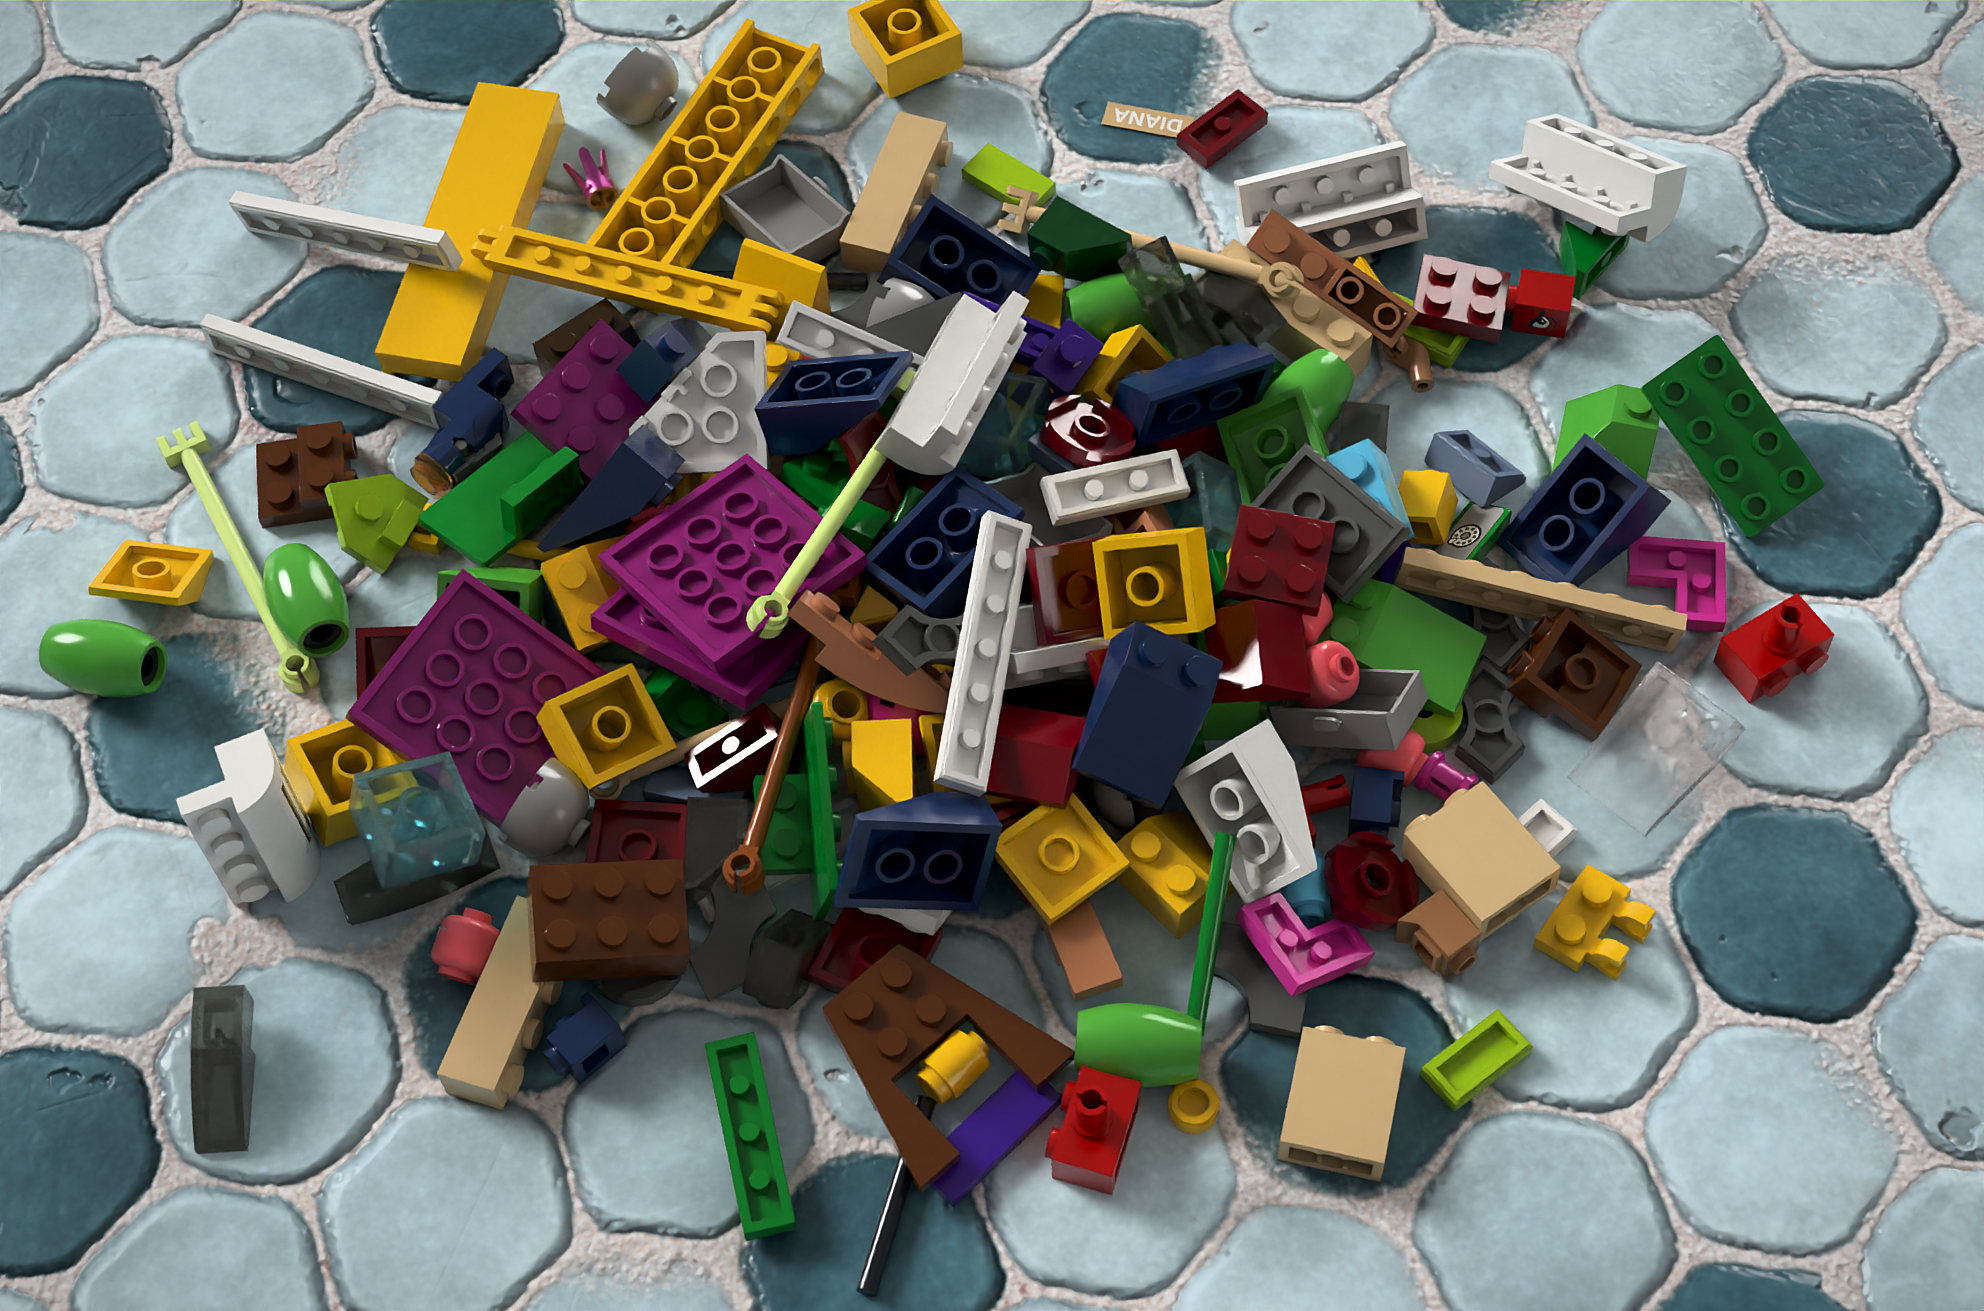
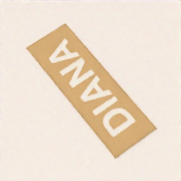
(1145, 119)

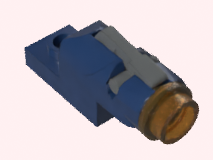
(469, 425)

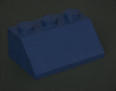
(1193, 391)

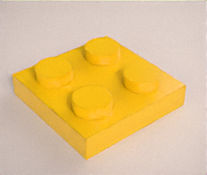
(1059, 857)

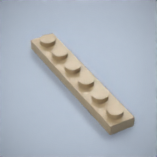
(1533, 598)

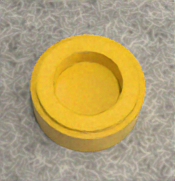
(1193, 1106)

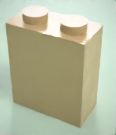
(1480, 858)
(1341, 1102)

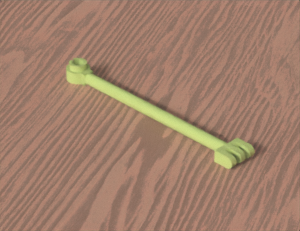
(188, 453)
(820, 539)

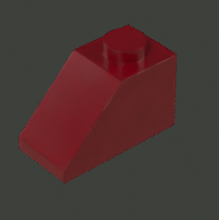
(738, 753)

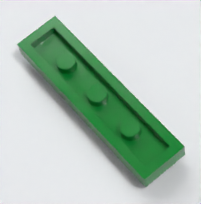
(750, 1137)

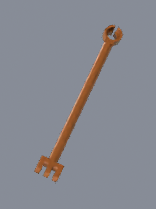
(750, 851)

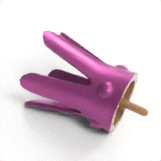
(598, 188)

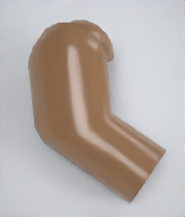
(1413, 358)

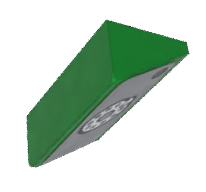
(1474, 532)

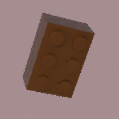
(607, 920)

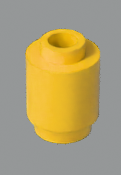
(953, 1066)

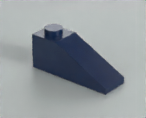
(663, 356)

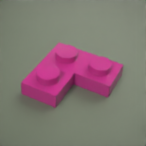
(1689, 567)
(1301, 955)

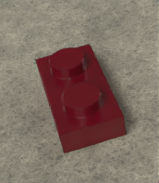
(1222, 129)

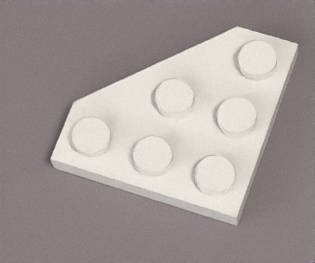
(711, 405)

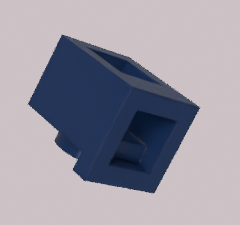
(1375, 800)
(584, 1041)

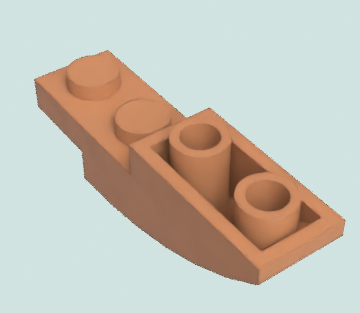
(1334, 279)
(856, 660)

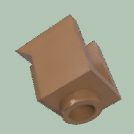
(1440, 935)

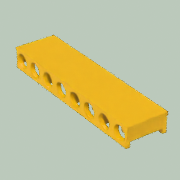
(711, 147)
(489, 181)

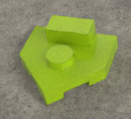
(374, 517)

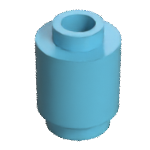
(1310, 895)

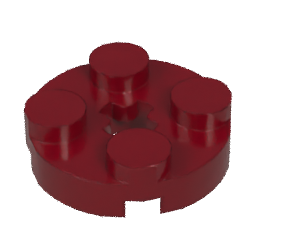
(1087, 432)
(1352, 895)

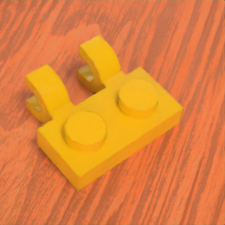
(1584, 916)

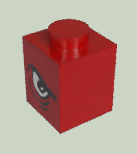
(1541, 303)

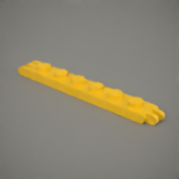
(628, 278)

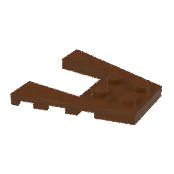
(901, 1015)

